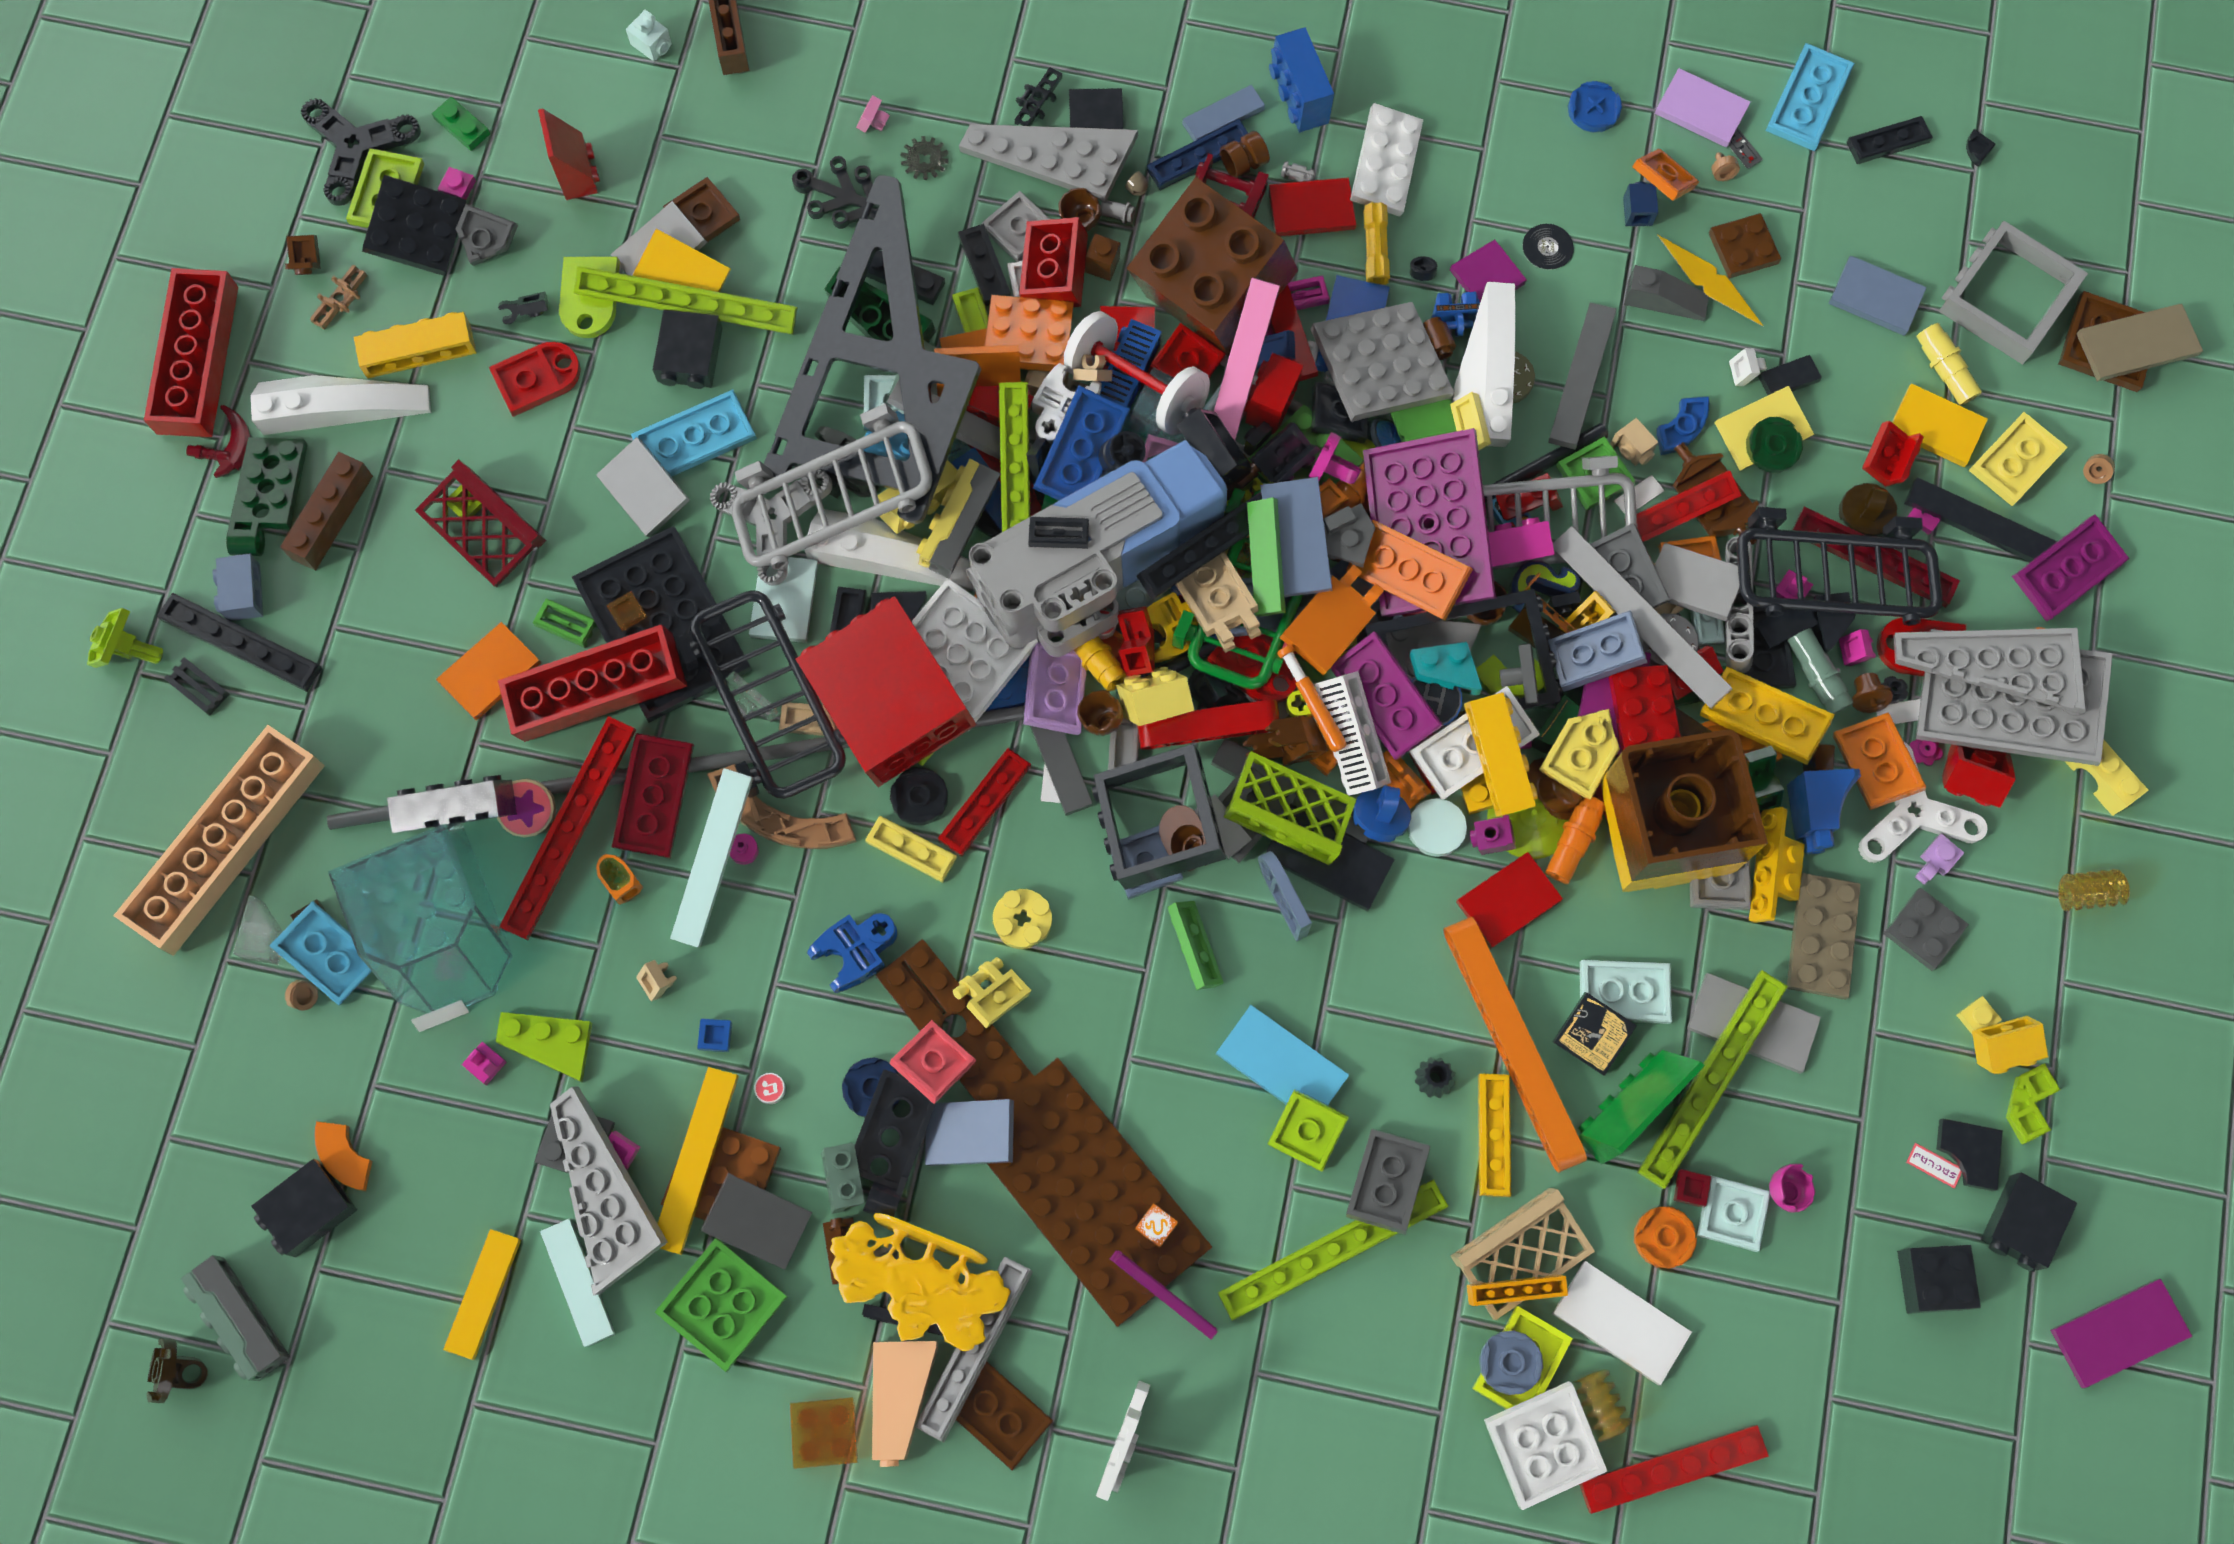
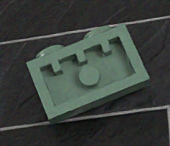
(842, 1177)

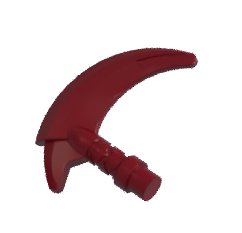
(234, 453)

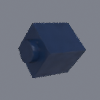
(1640, 204)

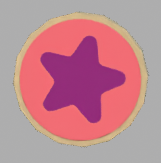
(534, 809)

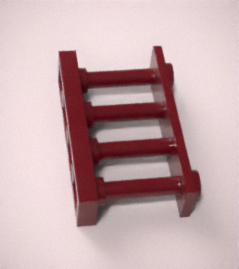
(1254, 189)

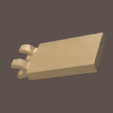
(1220, 601)

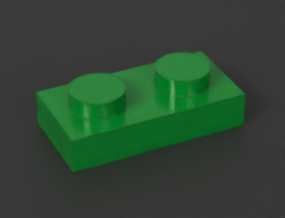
(461, 123)

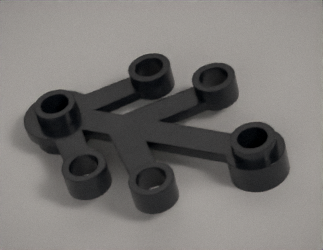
(842, 196)

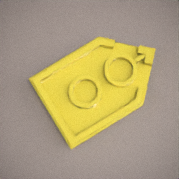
(1582, 753)

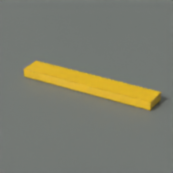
(696, 1158)

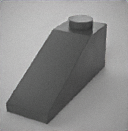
(1664, 293)

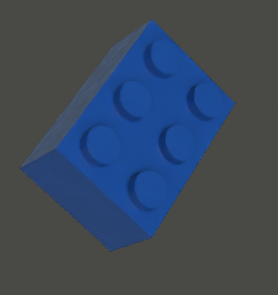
(1301, 80)

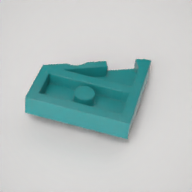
(1447, 666)

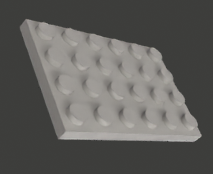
(2007, 723)

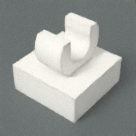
(1746, 366)

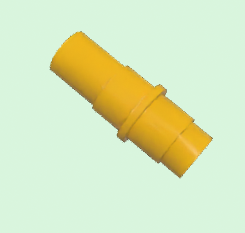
(1101, 663)

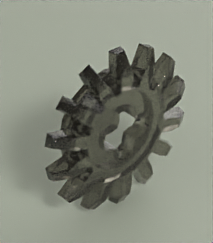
(924, 148)

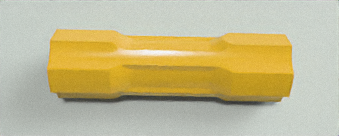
(1377, 259)

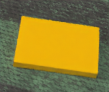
(680, 264)
(1946, 427)

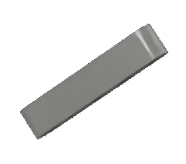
(1739, 618)

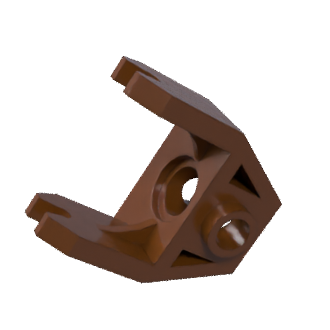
(1290, 739)

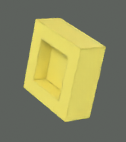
(1978, 1015)

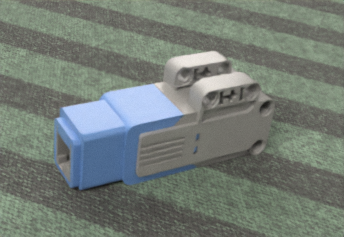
(1133, 522)

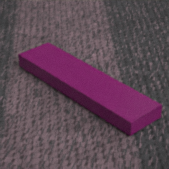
(1164, 1294)

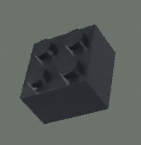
(1939, 1279)

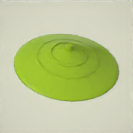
(1533, 831)

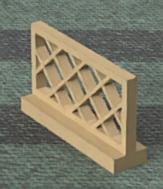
(1515, 1226)

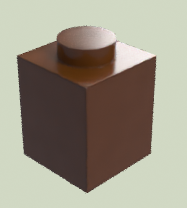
(1102, 257)

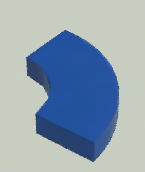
(1686, 426)

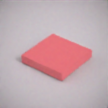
(932, 1061)

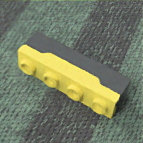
(958, 519)

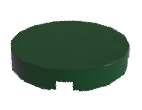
(1774, 444)

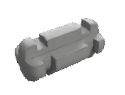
(1297, 172)

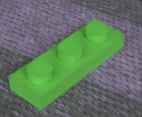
(1195, 945)

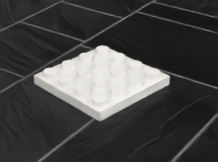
(968, 646)

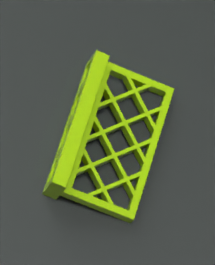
(1288, 831)

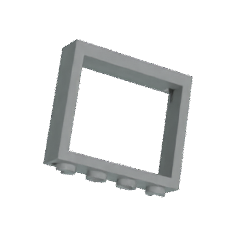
(1989, 328)

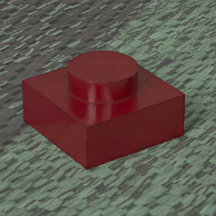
(1692, 1188)

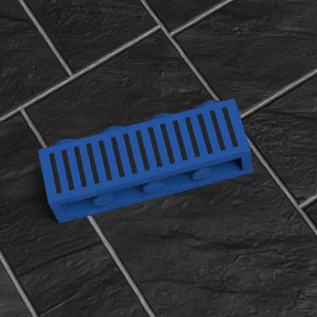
(1138, 346)

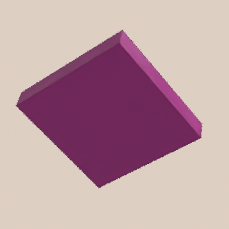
(1486, 265)

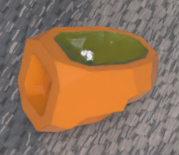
(618, 878)

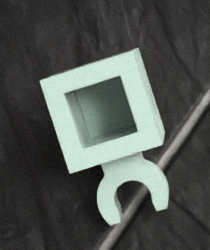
(649, 36)

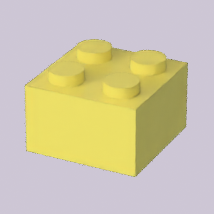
(1154, 696)

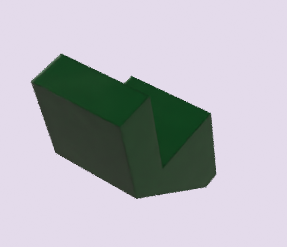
(1764, 781)

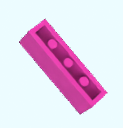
(1521, 542)

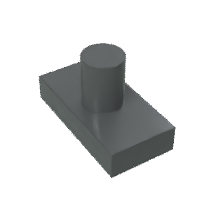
(1523, 675)

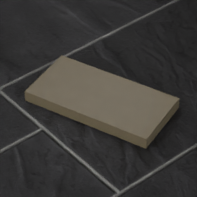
(2139, 342)

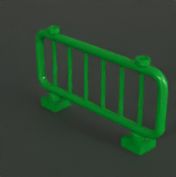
(1187, 631)

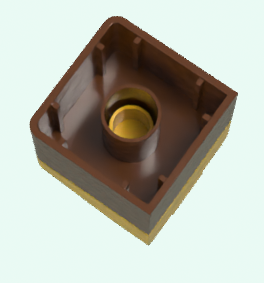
(1681, 810)

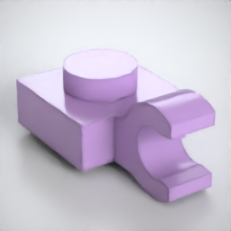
(1940, 858)

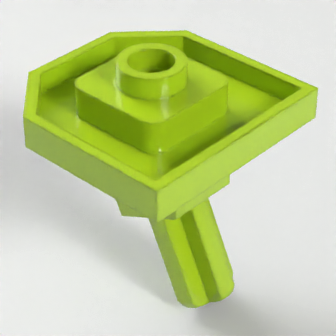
(111, 640)

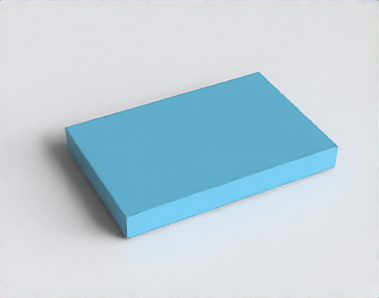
(322, 953)

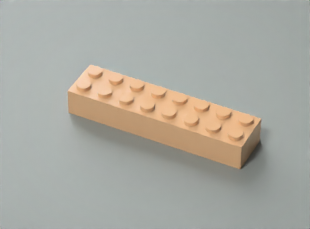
(219, 840)

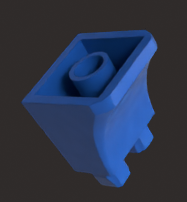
(1817, 805)

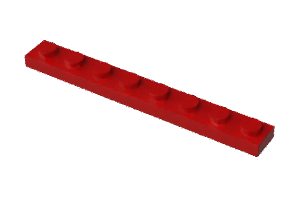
(567, 828)

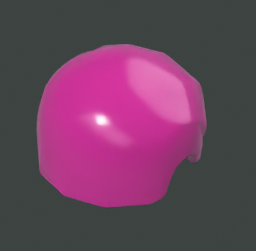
(1792, 1188)

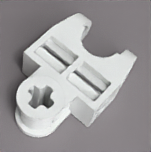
(1053, 402)

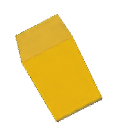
(1592, 610)

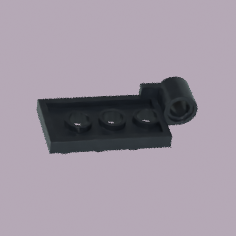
(869, 1145)

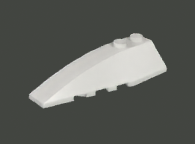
(1490, 361)
(332, 401)
(880, 551)

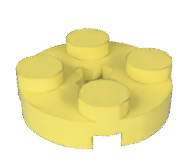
(1030, 933)

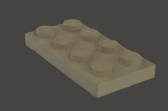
(1823, 936)

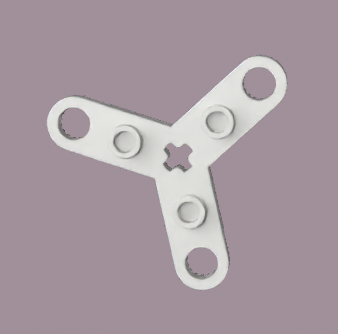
(1934, 817)

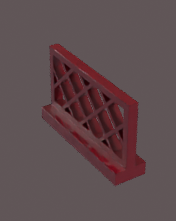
(497, 506)

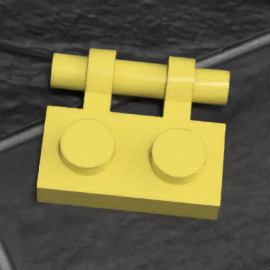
(997, 998)

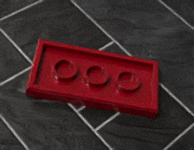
(653, 795)

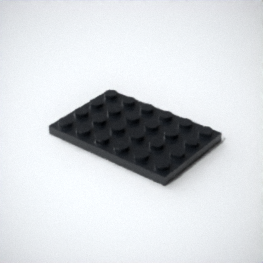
(671, 595)

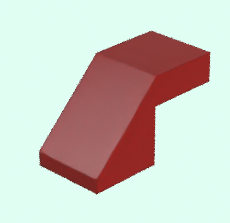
(1138, 644)

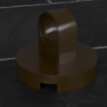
(1867, 508)
(167, 1371)

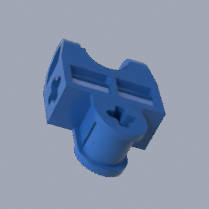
(867, 940)

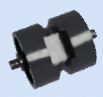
(1120, 450)

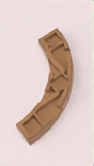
(790, 830)

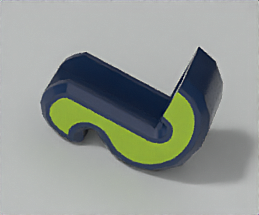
(1547, 583)

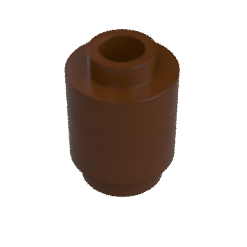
(1440, 337)

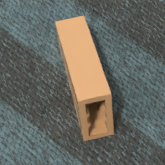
(899, 1389)

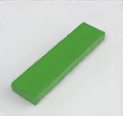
(1266, 556)

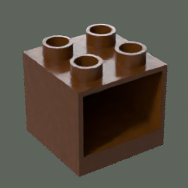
(1204, 263)

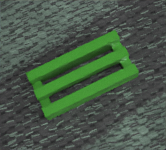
(586, 632)

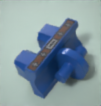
(1459, 315)

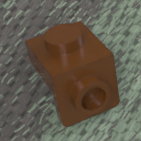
(303, 254)
(1822, 759)

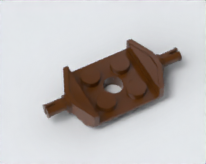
(1727, 518)

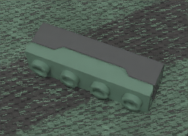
(234, 1318)

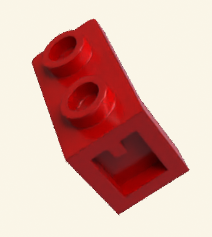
(1529, 501)

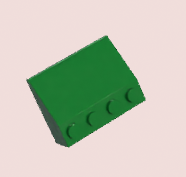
(1636, 1104)

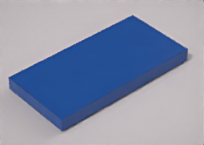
(1350, 298)
(1075, 450)

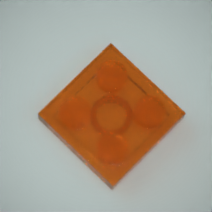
(823, 1433)

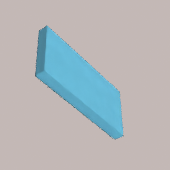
(1810, 97)
(698, 433)
(1279, 1059)

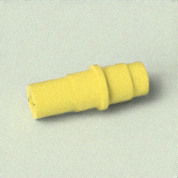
(1948, 363)

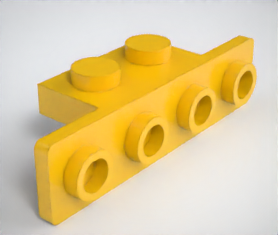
(1776, 867)

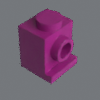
(1502, 841)

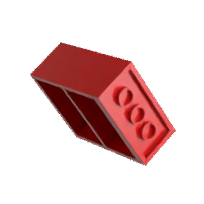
(885, 691)

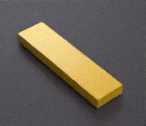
(1494, 1135)
(482, 1294)

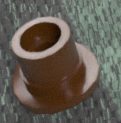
(1870, 694)

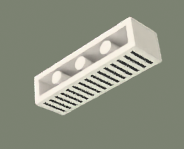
(1362, 759)

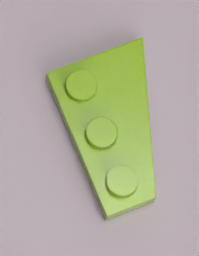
(548, 1040)

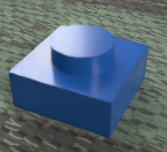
(714, 1035)

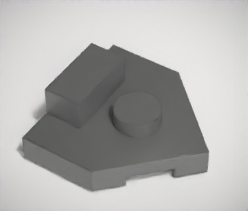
(484, 234)
(1349, 534)

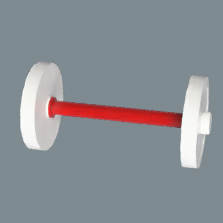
(1098, 337)

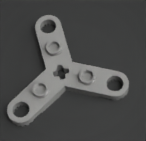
(803, 500)

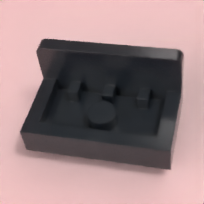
(1284, 455)

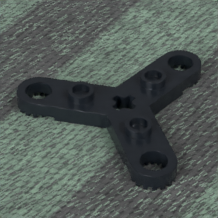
(348, 161)

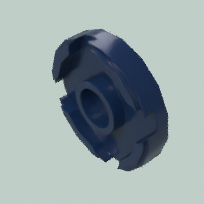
(861, 1083)

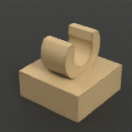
(1092, 372)
(653, 979)

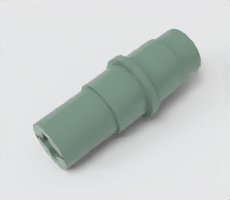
(1820, 671)

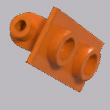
(1403, 777)

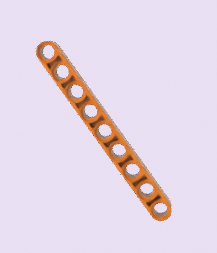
(1515, 1045)

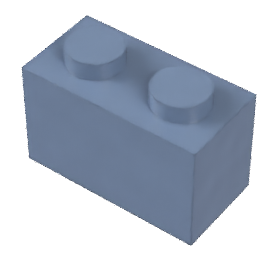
(238, 587)

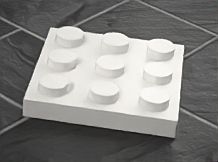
(1545, 1445)

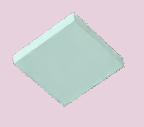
(1734, 1214)

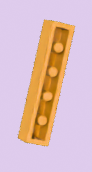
(1517, 1290)

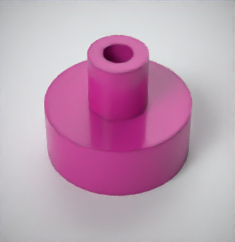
(745, 854)

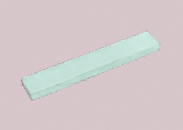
(711, 858)

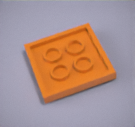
(1035, 325)

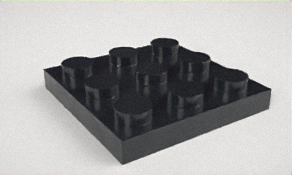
(414, 225)

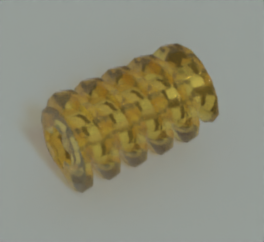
(2093, 889)
(1602, 1404)

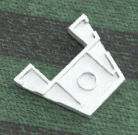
(1124, 1445)

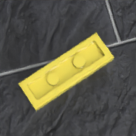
(911, 849)

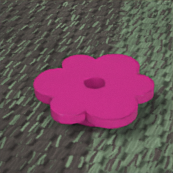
(1922, 755)

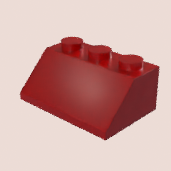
(1054, 260)

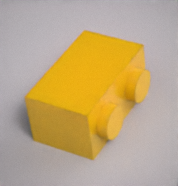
(2010, 1044)

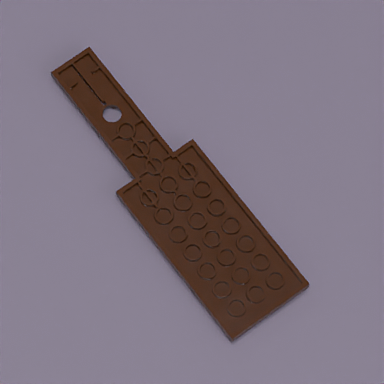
(1068, 1158)

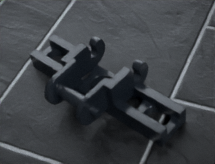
(1038, 92)

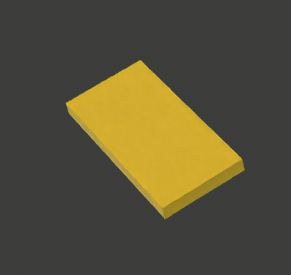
(1770, 716)

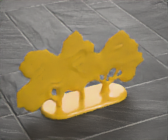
(921, 1288)

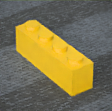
(414, 344)
(1500, 754)

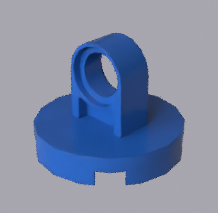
(1382, 813)

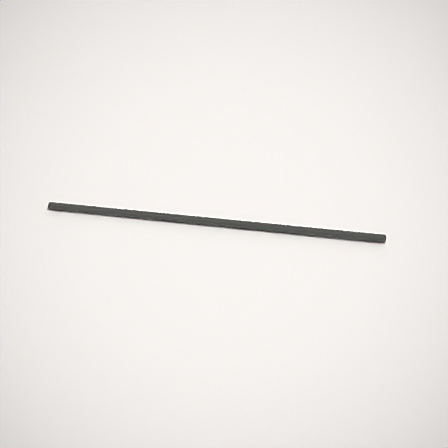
(697, 764)

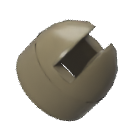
(1137, 184)

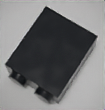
(687, 349)
(303, 1209)
(2028, 1222)

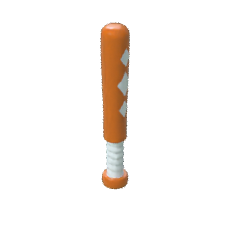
(1319, 711)

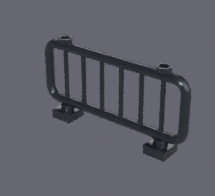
(1897, 534)
(760, 771)

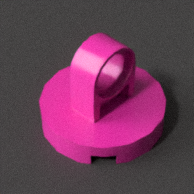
(1334, 464)

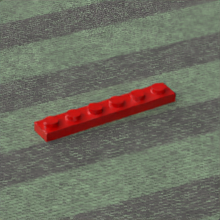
(1673, 1469)

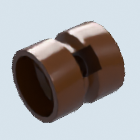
(1242, 155)

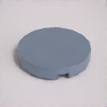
(1511, 1362)

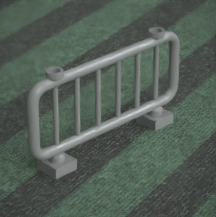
(1600, 477)
(760, 480)

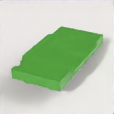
(1424, 421)

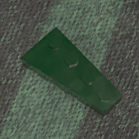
(873, 313)

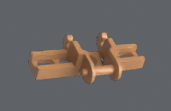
(349, 293)

